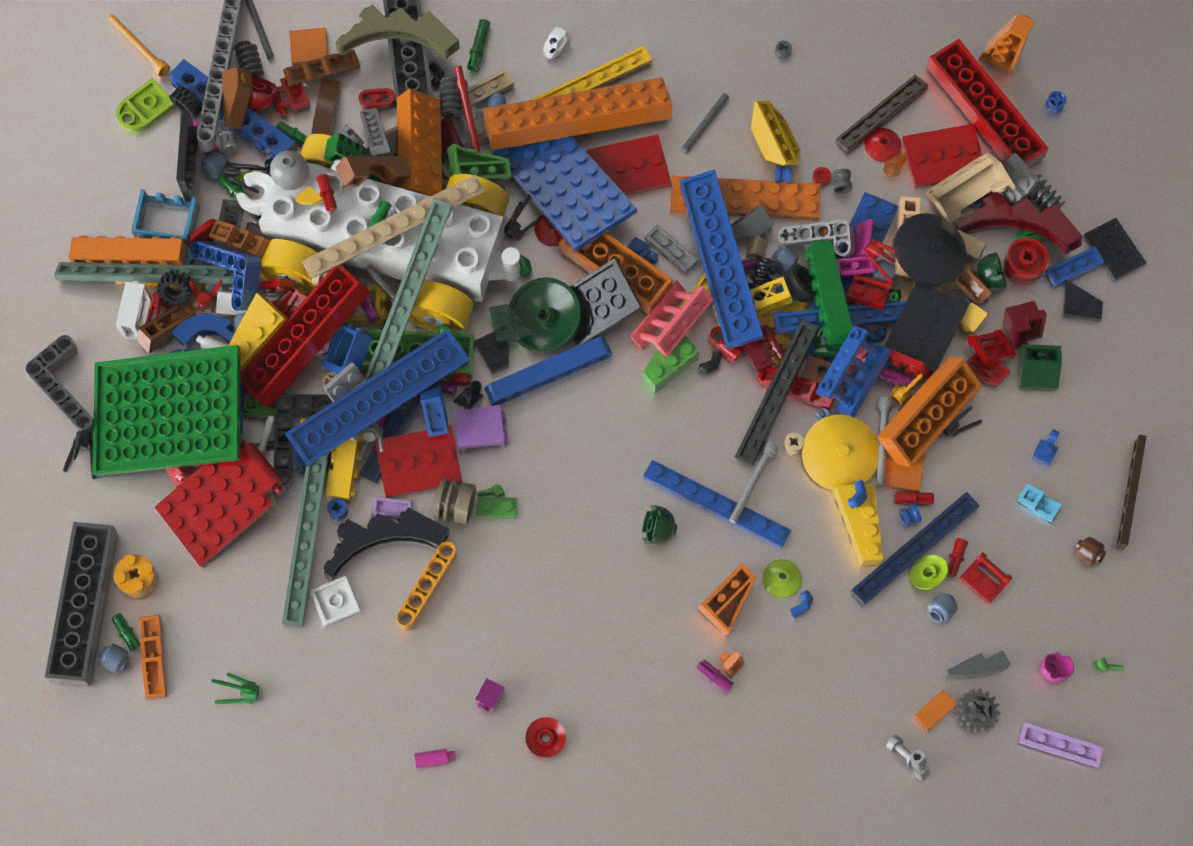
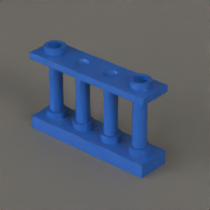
(865, 377)

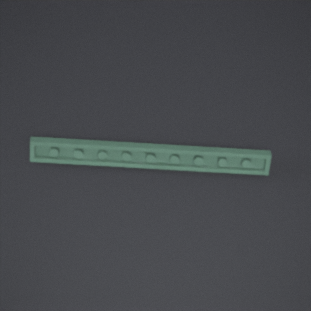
(140, 272)
(410, 287)
(305, 543)

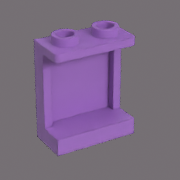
(480, 427)

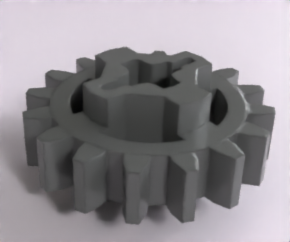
(970, 701)

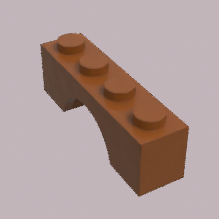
(356, 169)

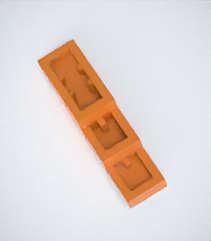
(152, 656)

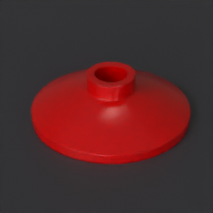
(880, 151)
(546, 234)
(540, 728)

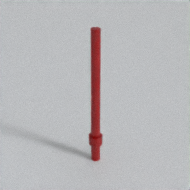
(462, 85)

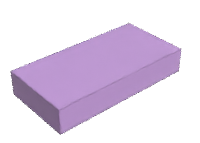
(390, 507)

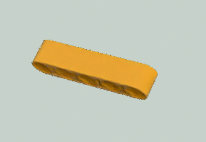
(426, 595)

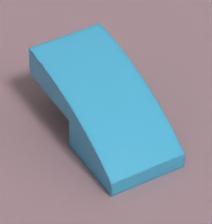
(1039, 503)

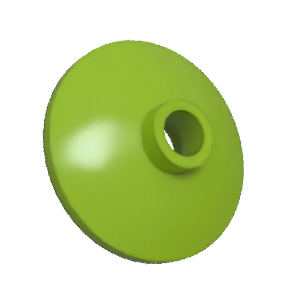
(927, 566)
(777, 586)

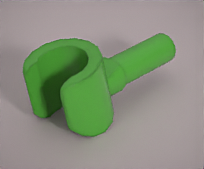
(496, 489)
(1101, 665)

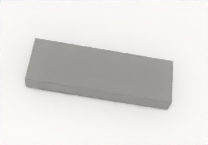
(671, 249)

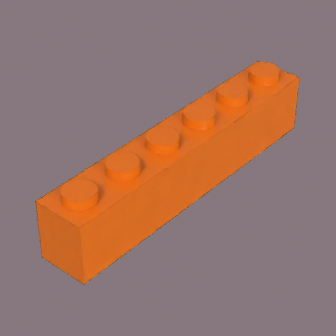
(128, 250)

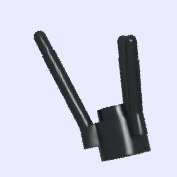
(233, 169)
(512, 228)
(952, 428)
(81, 442)

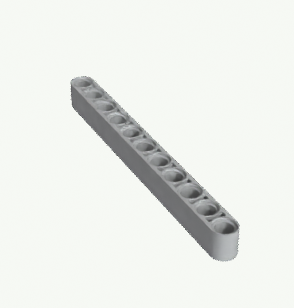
(220, 62)

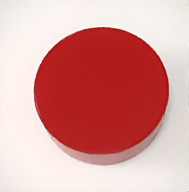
(821, 175)
(461, 379)

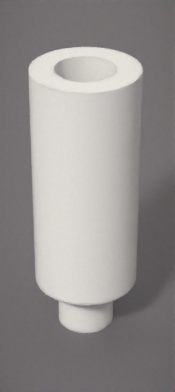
(209, 342)

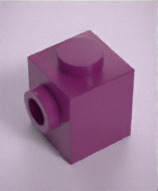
(489, 696)

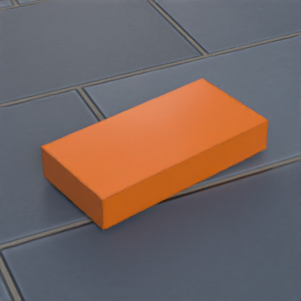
(935, 710)

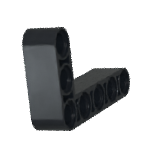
(289, 414)

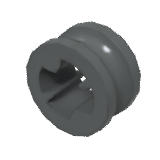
(786, 45)

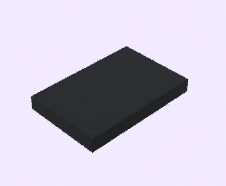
(1115, 248)

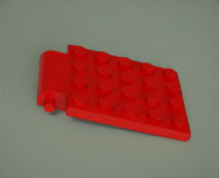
(220, 502)

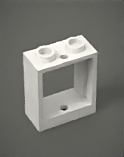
(133, 309)

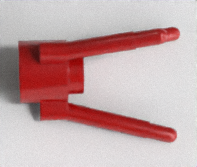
(875, 249)
(204, 299)
(158, 305)

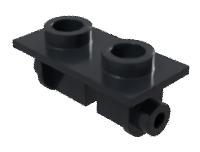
(469, 396)

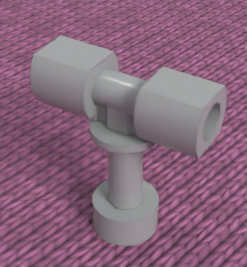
(916, 759)

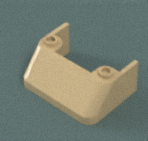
(968, 185)

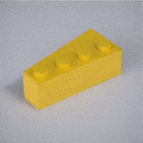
(257, 328)
(344, 471)
(862, 524)

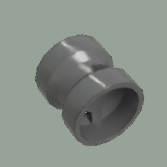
(842, 180)

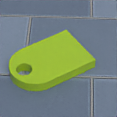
(145, 106)

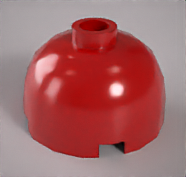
(262, 94)

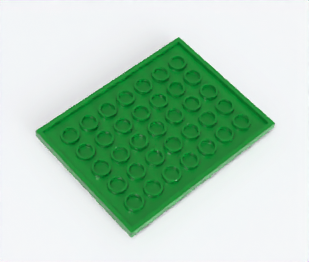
(167, 411)

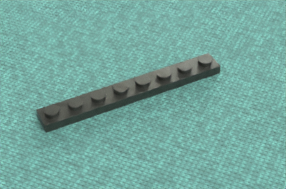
(777, 392)

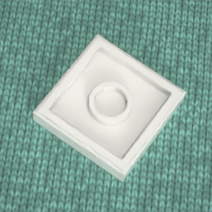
(335, 601)

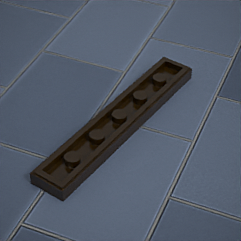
(881, 113)
(1131, 492)

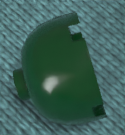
(991, 272)
(658, 525)

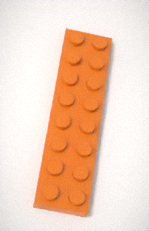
(779, 200)

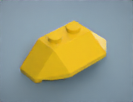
(774, 135)

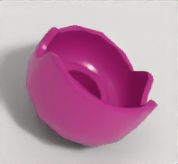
(1057, 667)

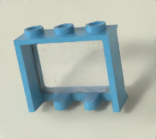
(164, 216)

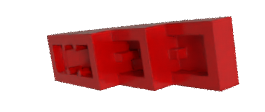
(802, 389)

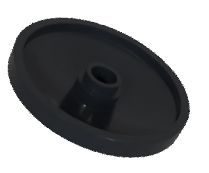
(930, 250)

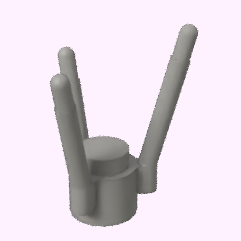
(370, 434)

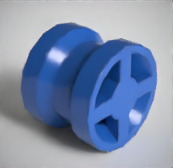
(1059, 99)
(783, 174)
(339, 513)
(910, 515)

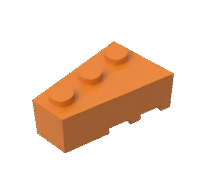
(727, 599)

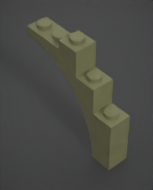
(399, 25)

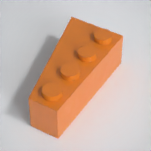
(1008, 43)

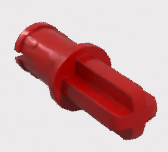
(326, 192)
(914, 497)
(956, 557)

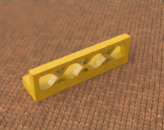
(771, 303)

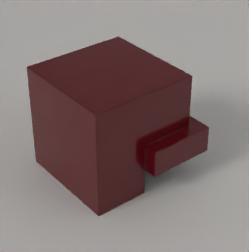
(1023, 323)

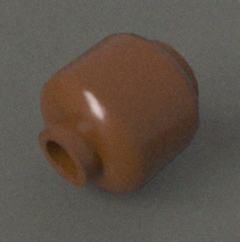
(1090, 551)

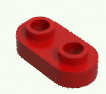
(377, 98)
(202, 232)

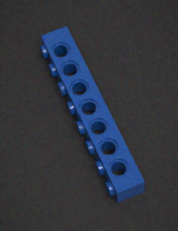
(186, 72)

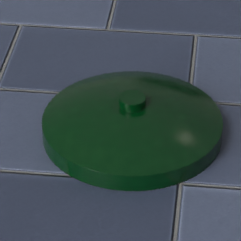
(550, 312)

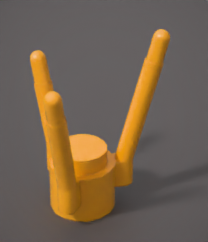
(901, 394)

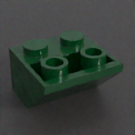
(1039, 366)

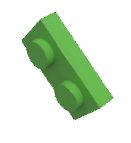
(496, 507)

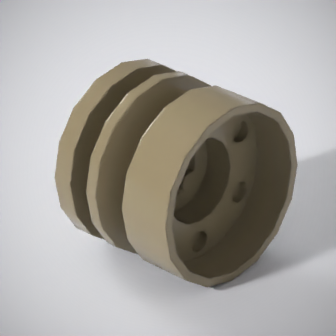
(454, 501)

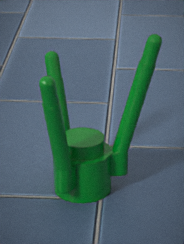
(249, 690)

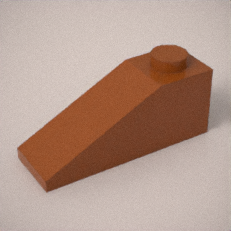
(236, 94)
(158, 330)

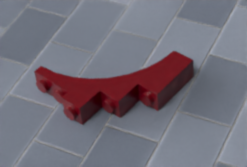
(1023, 215)

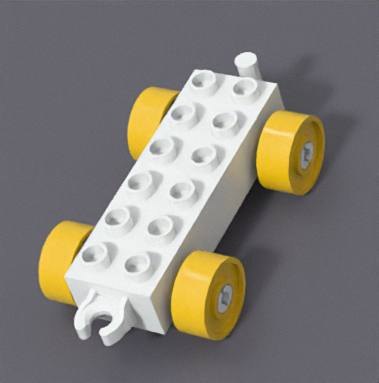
(460, 266)

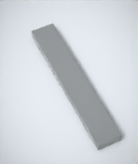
(374, 131)

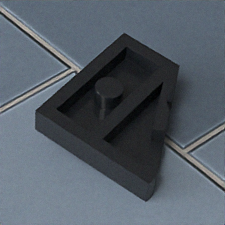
(1081, 304)
(494, 355)

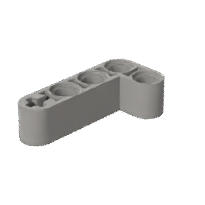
(815, 235)

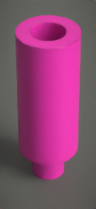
(433, 757)

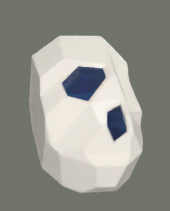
(556, 43)

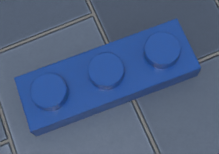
(1074, 266)

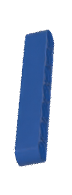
(548, 371)

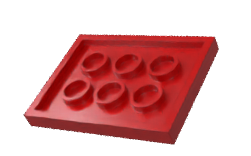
(940, 153)
(634, 164)
(417, 462)

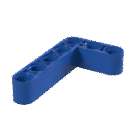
(245, 267)

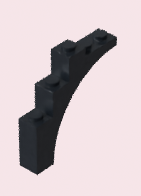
(382, 530)

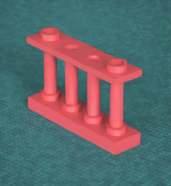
(679, 325)

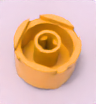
(128, 568)

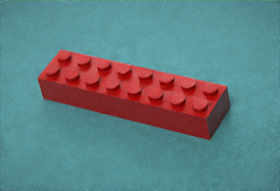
(985, 104)
(303, 335)

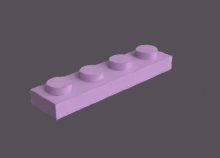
(1061, 745)

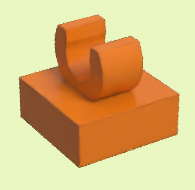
(732, 663)

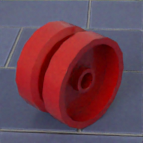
(1025, 261)

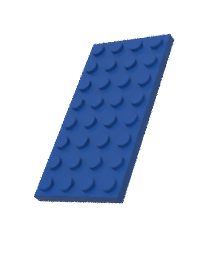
(568, 189)

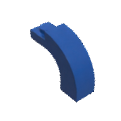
(203, 325)

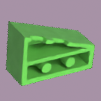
(483, 165)
(664, 369)

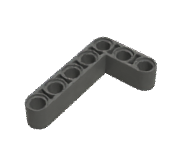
(45, 375)

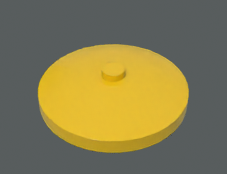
(840, 451)

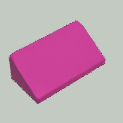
(862, 237)
(855, 266)

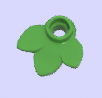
(255, 408)

